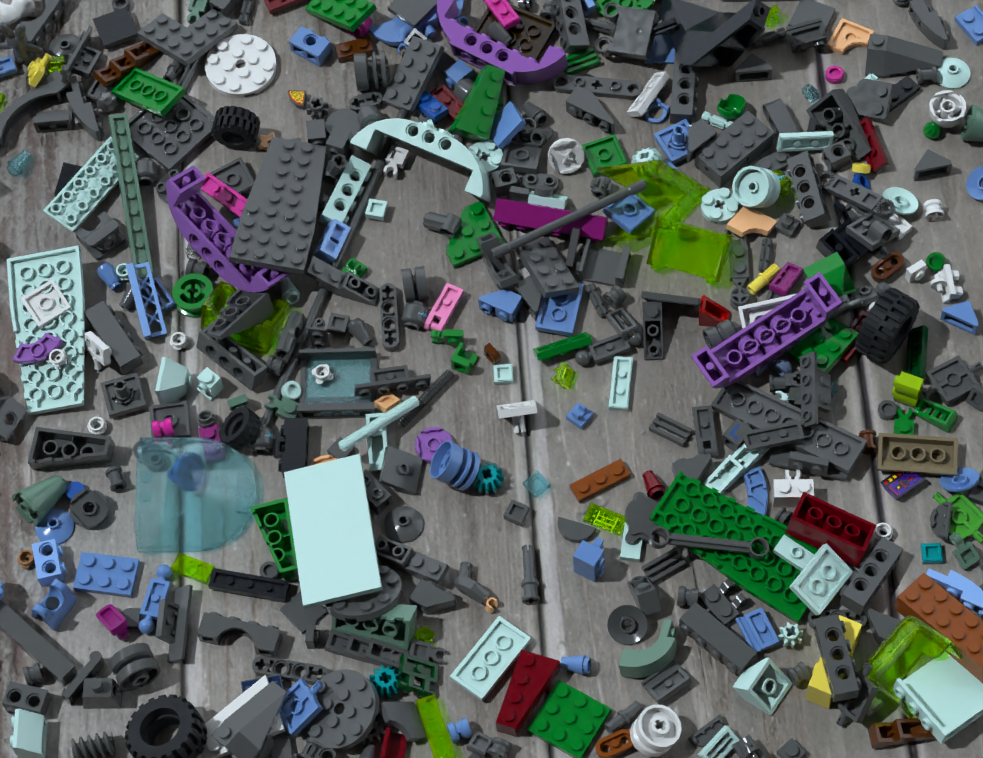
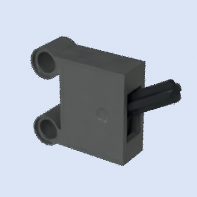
(633, 32)

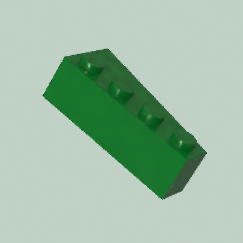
(479, 107)
(276, 527)

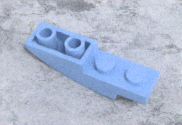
(959, 586)

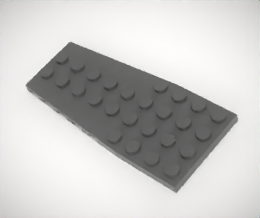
(281, 208)

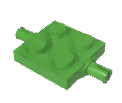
(965, 516)

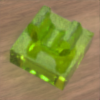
(774, 9)
(56, 63)
(564, 375)

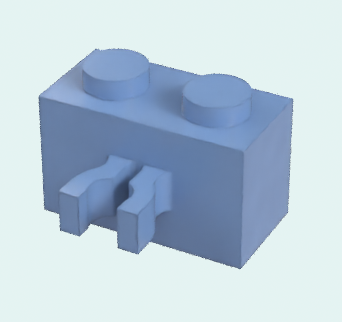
(590, 559)

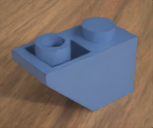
(502, 304)

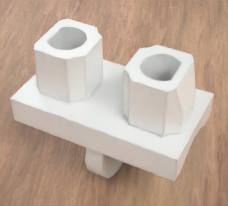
(944, 284)

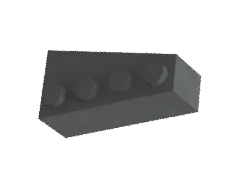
(67, 448)

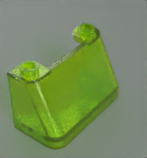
(689, 249)
(257, 338)

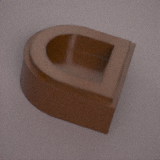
(492, 354)

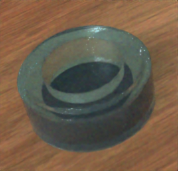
(810, 93)

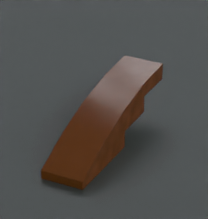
(120, 67)

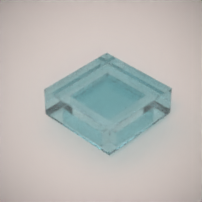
(536, 484)

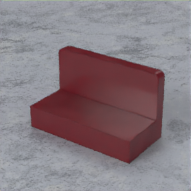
(393, 745)

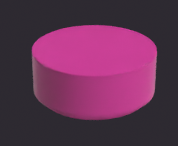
(834, 74)

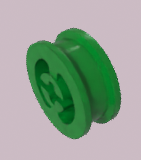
(184, 292)

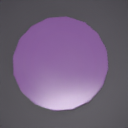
(429, 441)

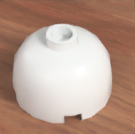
(947, 109)

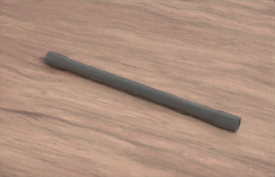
(507, 247)

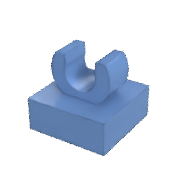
(579, 415)

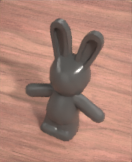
(17, 41)

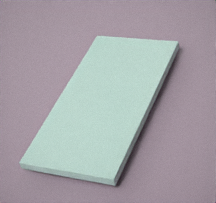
(332, 531)

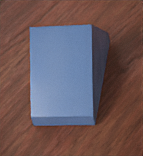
(961, 316)

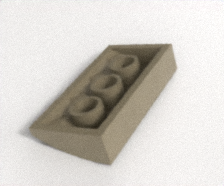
(917, 454)

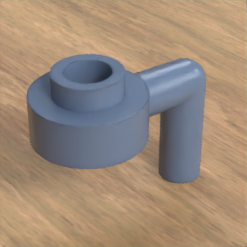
(780, 368)

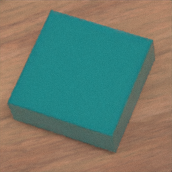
(931, 553)

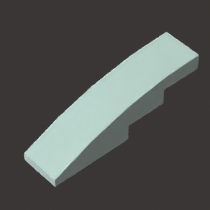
(732, 468)

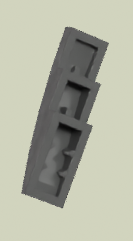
(364, 650)

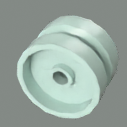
(756, 187)

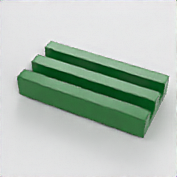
(579, 58)

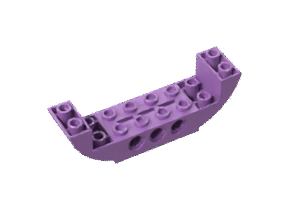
(482, 51)

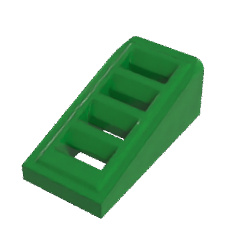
(946, 421)

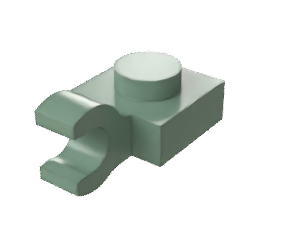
(965, 552)

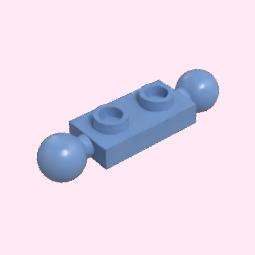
(157, 590)

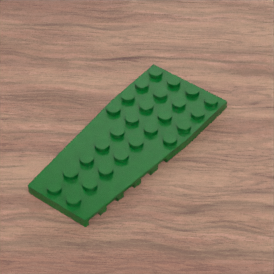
(704, 512)

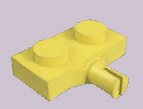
(37, 68)

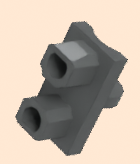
(747, 748)

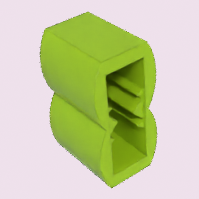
(907, 389)

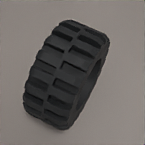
(887, 325)
(158, 715)

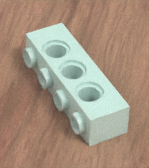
(355, 168)

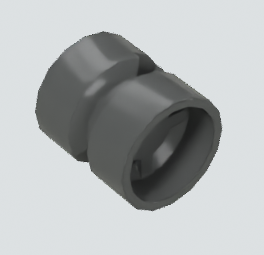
(714, 336)

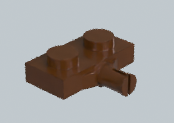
(346, 50)

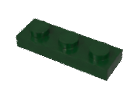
(917, 351)

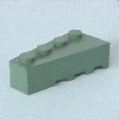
(393, 628)

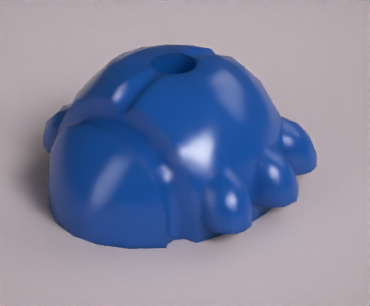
(861, 179)

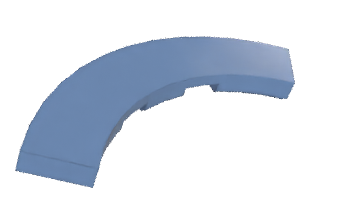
(756, 490)

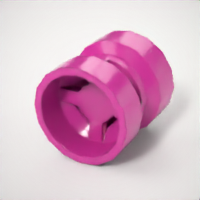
(167, 426)

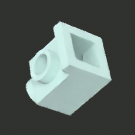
(209, 384)

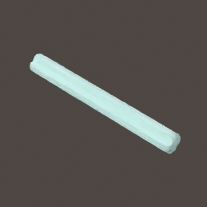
(378, 423)

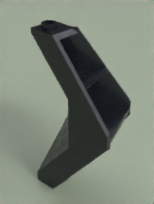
(712, 36)

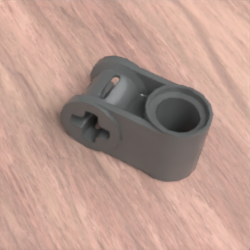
(316, 750)

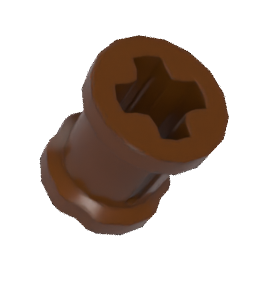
(869, 435)

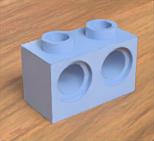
(331, 241)
(46, 563)

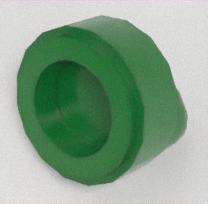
(936, 261)

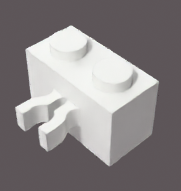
(789, 491)

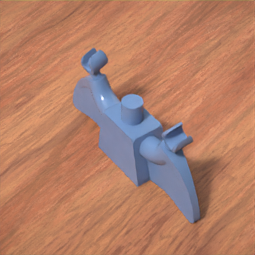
(396, 30)

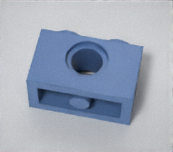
(319, 48)

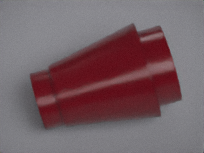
(653, 485)

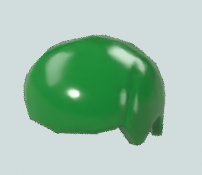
(731, 107)

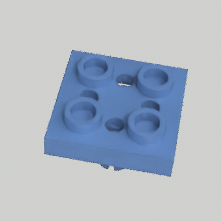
(677, 141)

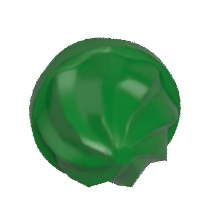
(932, 130)

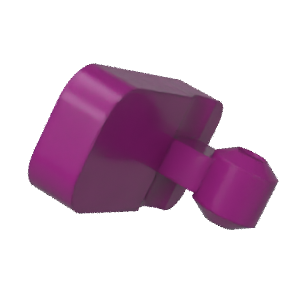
(113, 621)

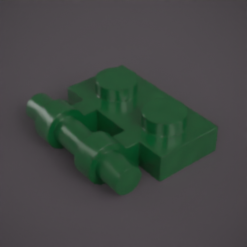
(420, 670)

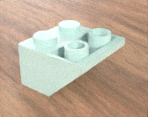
(28, 734)

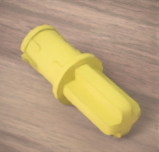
(763, 279)

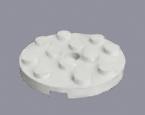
(237, 49)

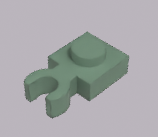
(196, 8)
(285, 408)

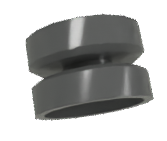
(134, 666)

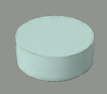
(291, 390)

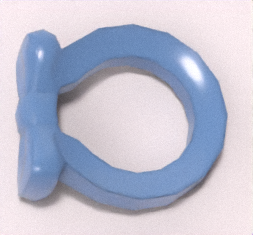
(666, 109)

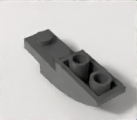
(929, 23)
(83, 110)
(342, 283)
(410, 562)

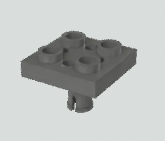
(121, 389)

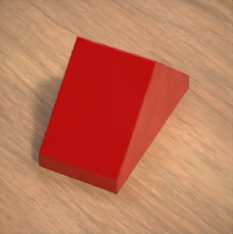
(711, 313)

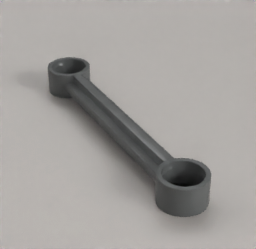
(708, 543)

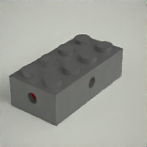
(734, 148)

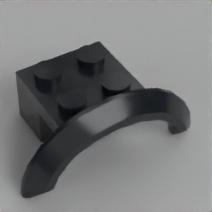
(839, 241)

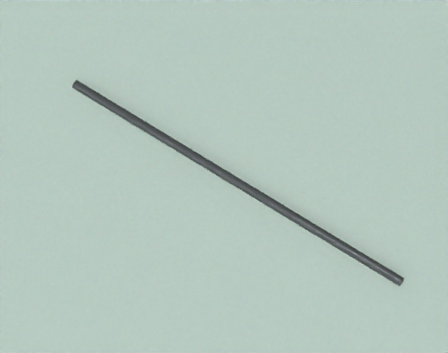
(322, 294)

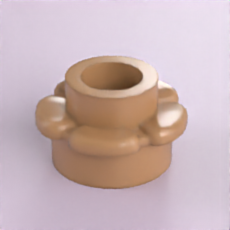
(23, 555)

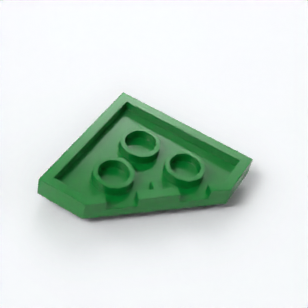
(475, 223)

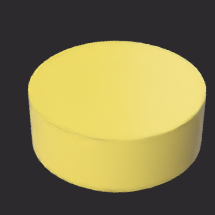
(861, 168)

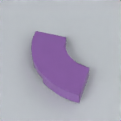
(37, 351)

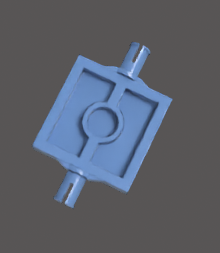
(300, 706)

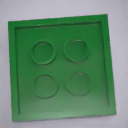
(829, 342)
(569, 720)

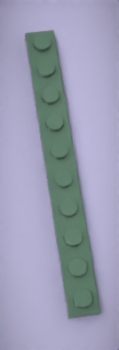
(130, 193)

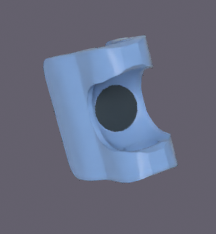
(55, 604)

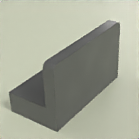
(53, 121)

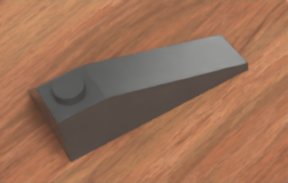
(837, 114)
(242, 312)

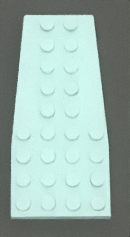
(48, 386)

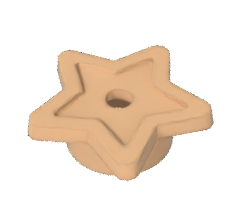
(264, 139)

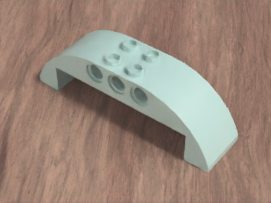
(431, 141)

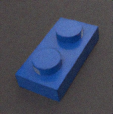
(432, 107)

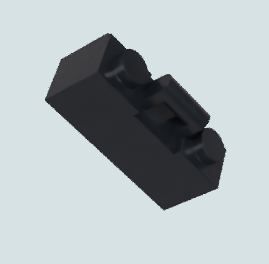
(296, 444)

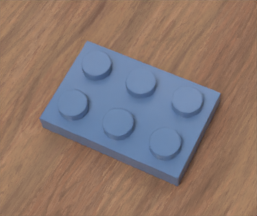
(559, 313)
(106, 574)

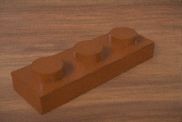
(599, 480)

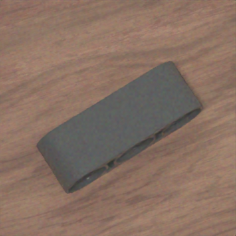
(779, 117)

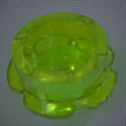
(425, 630)

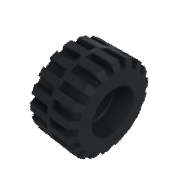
(235, 127)

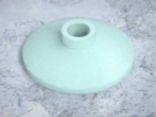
(953, 79)
(904, 201)

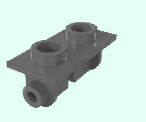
(319, 335)

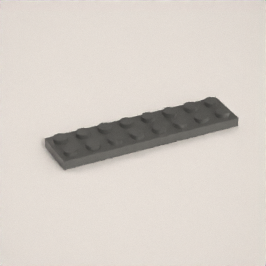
(765, 410)

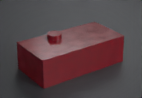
(824, 523)

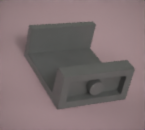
(603, 265)

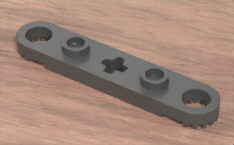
(608, 87)
(866, 199)

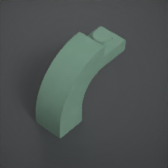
(653, 659)

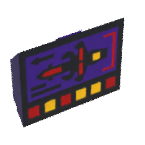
(901, 483)

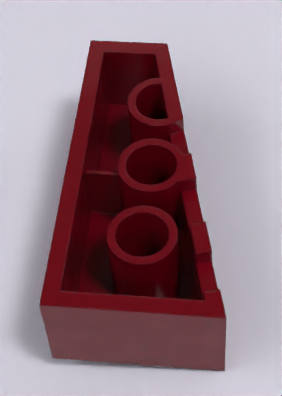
(527, 685)

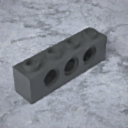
(574, 23)
(679, 95)
(818, 213)
(233, 359)
(859, 600)
(840, 688)

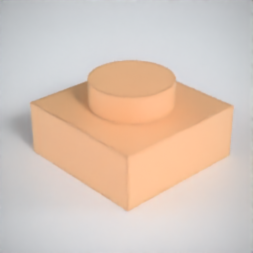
(387, 402)

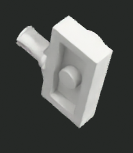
(98, 349)

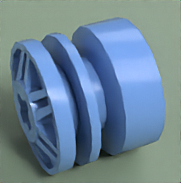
(454, 465)

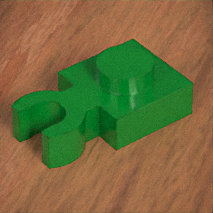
(449, 336)
(903, 424)

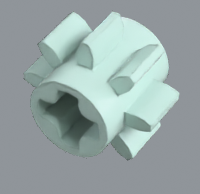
(793, 639)

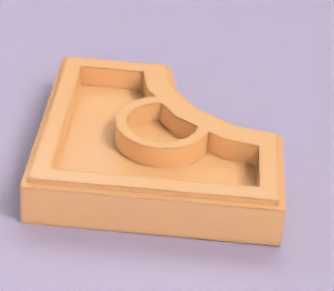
(848, 36)
(750, 221)

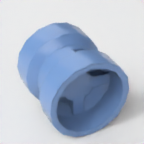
(459, 730)

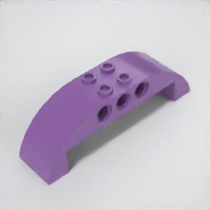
(212, 234)
(769, 335)

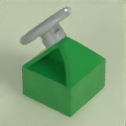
(837, 276)

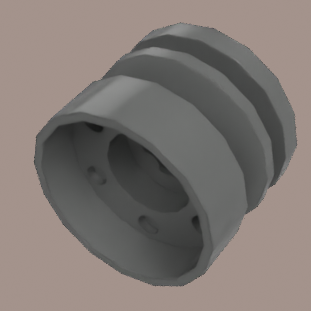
(371, 70)

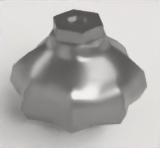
(107, 101)

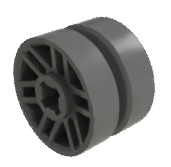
(415, 284)

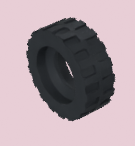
(239, 428)

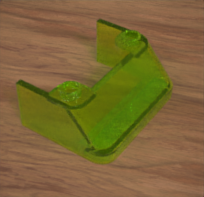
(901, 652)

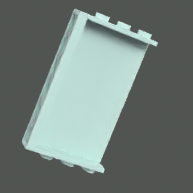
(942, 696)

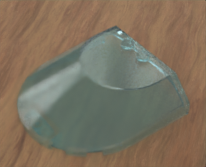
(190, 494)

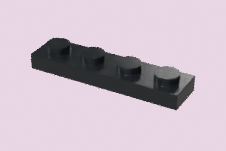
(249, 585)

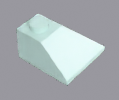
(172, 381)
(763, 685)

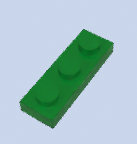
(562, 346)

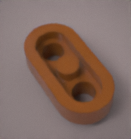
(614, 743)

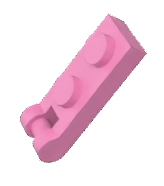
(444, 307)

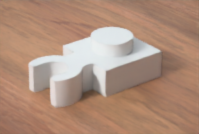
(395, 158)

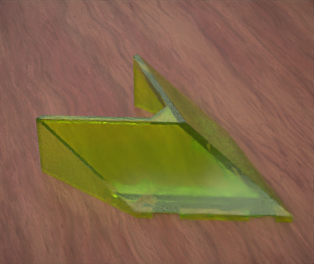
(667, 192)

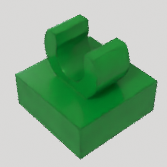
(355, 267)

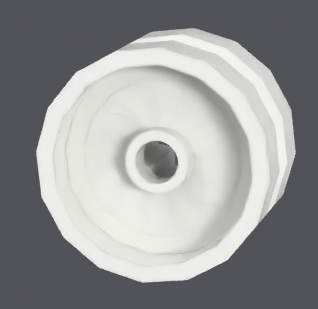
(655, 730)

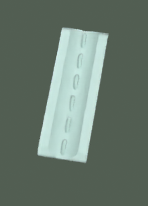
(86, 189)

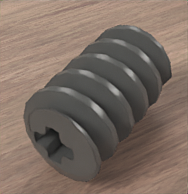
(94, 747)

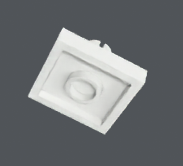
(36, 299)
(516, 411)

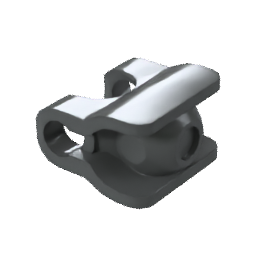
(103, 239)

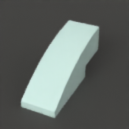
(376, 444)

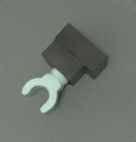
(793, 398)

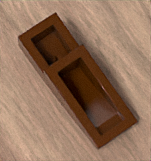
(898, 733)

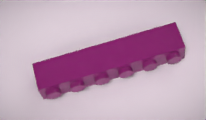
(536, 216)

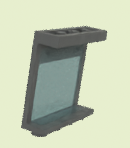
(336, 397)

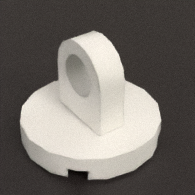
(566, 155)

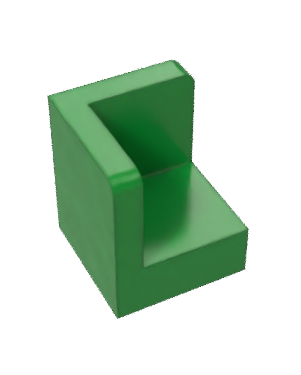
(463, 360)

